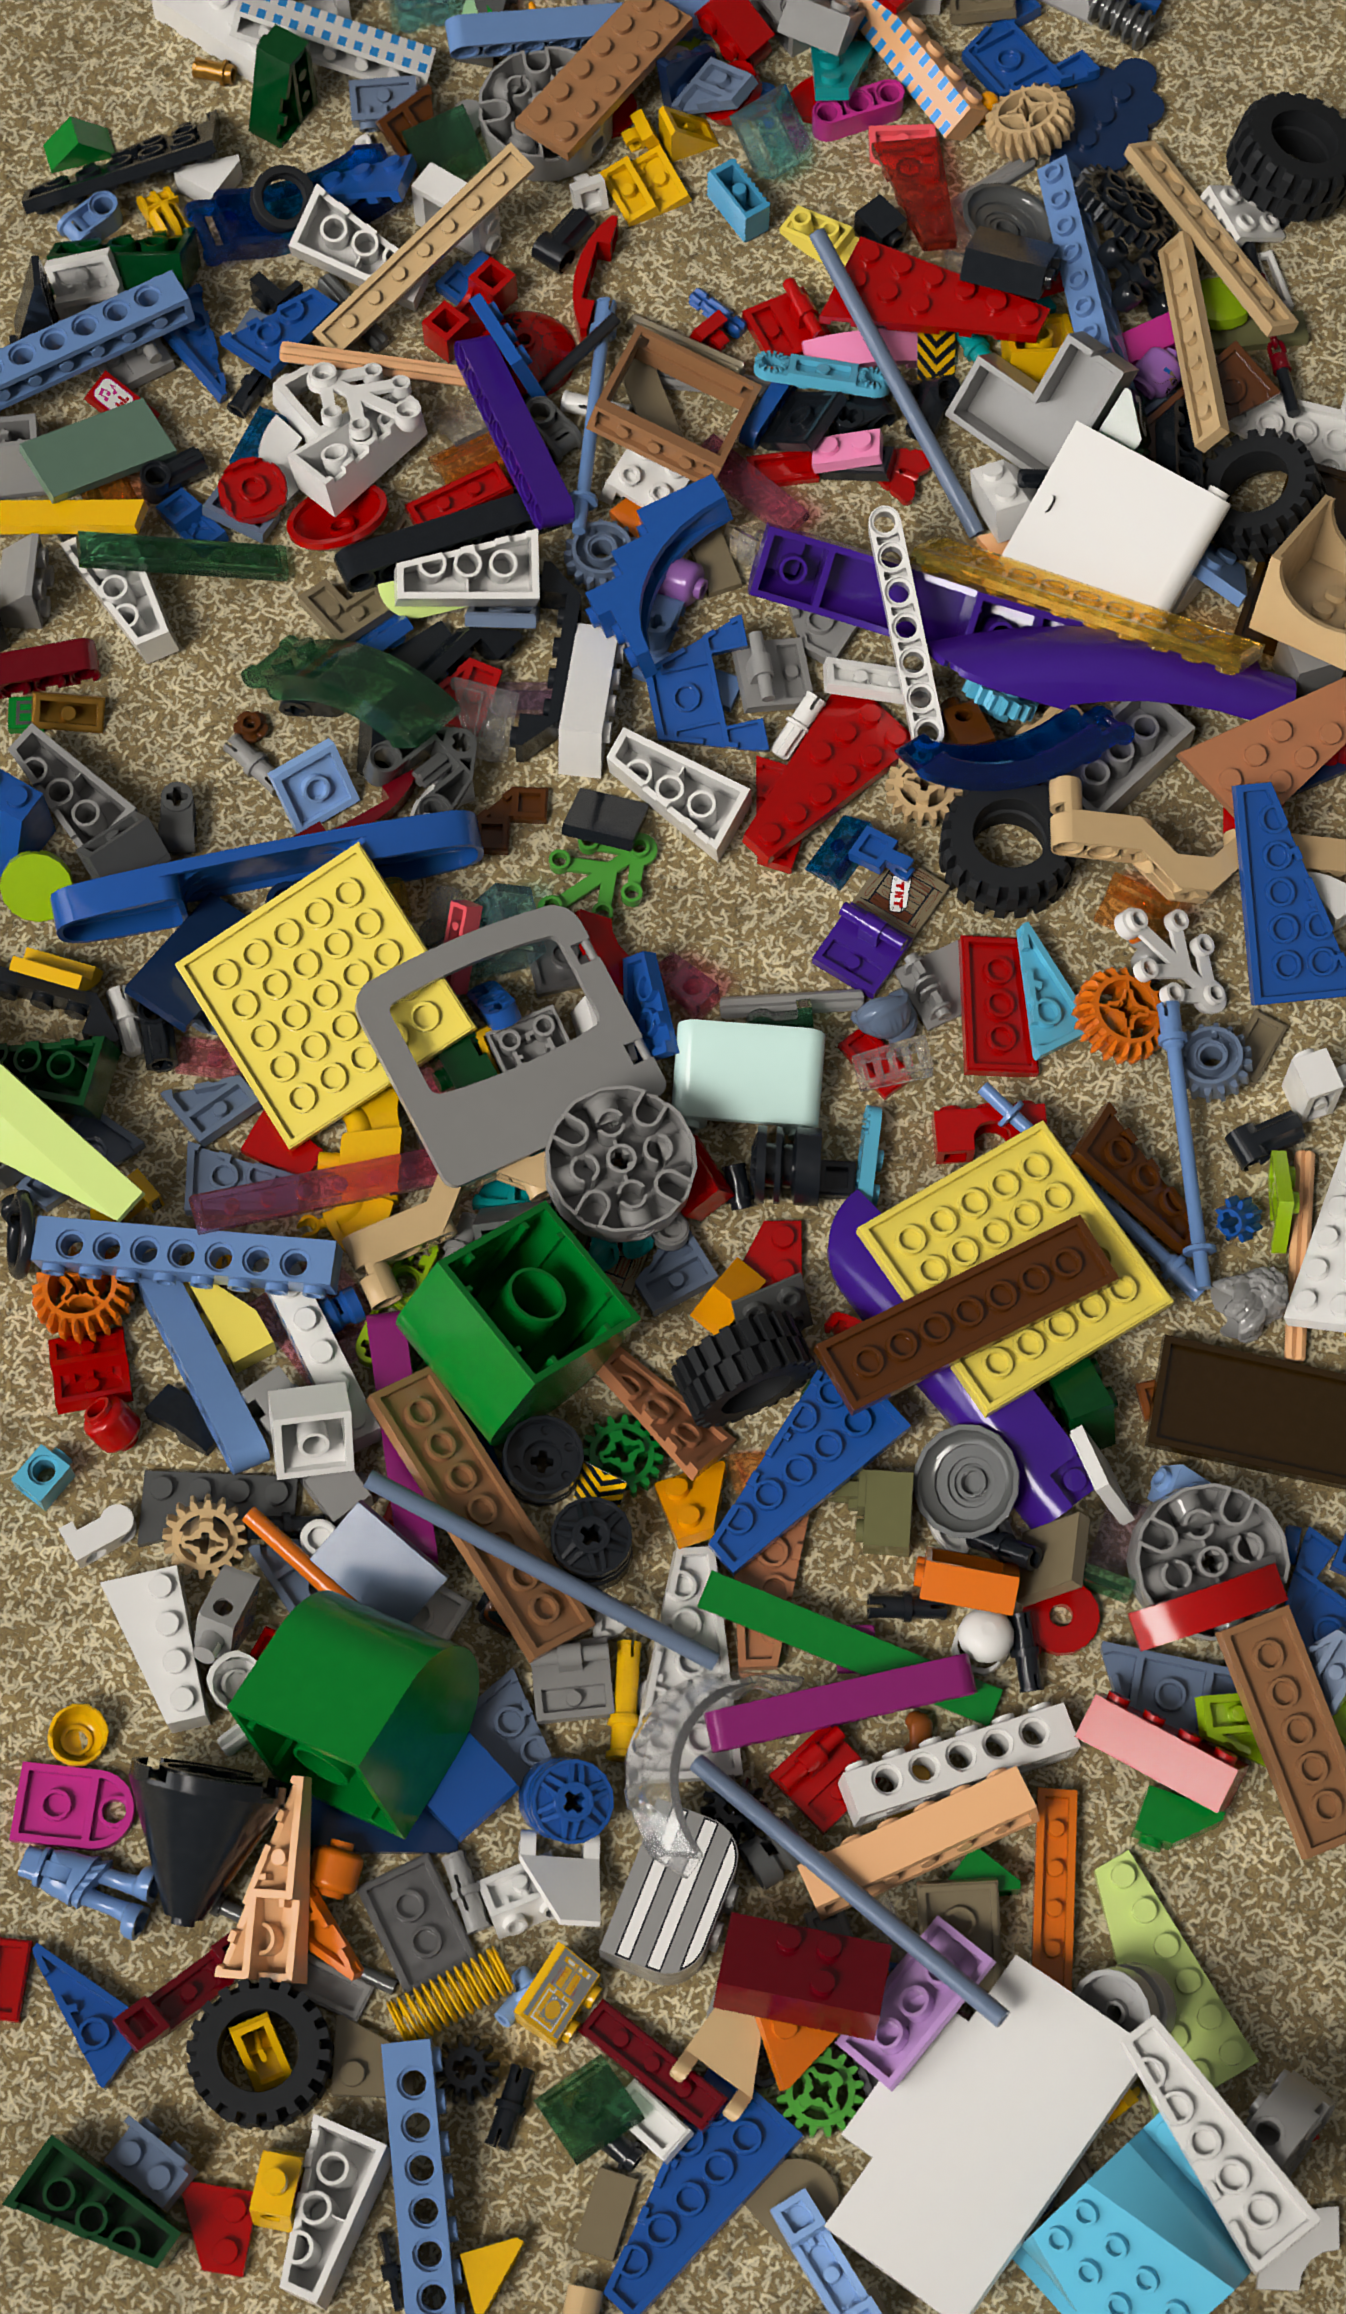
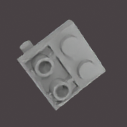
(139, 364)
(772, 673)
(573, 1682)

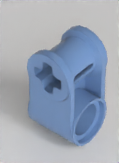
(89, 218)
(664, 623)

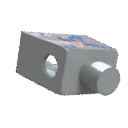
(222, 1630)

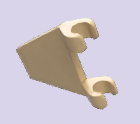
(730, 2048)

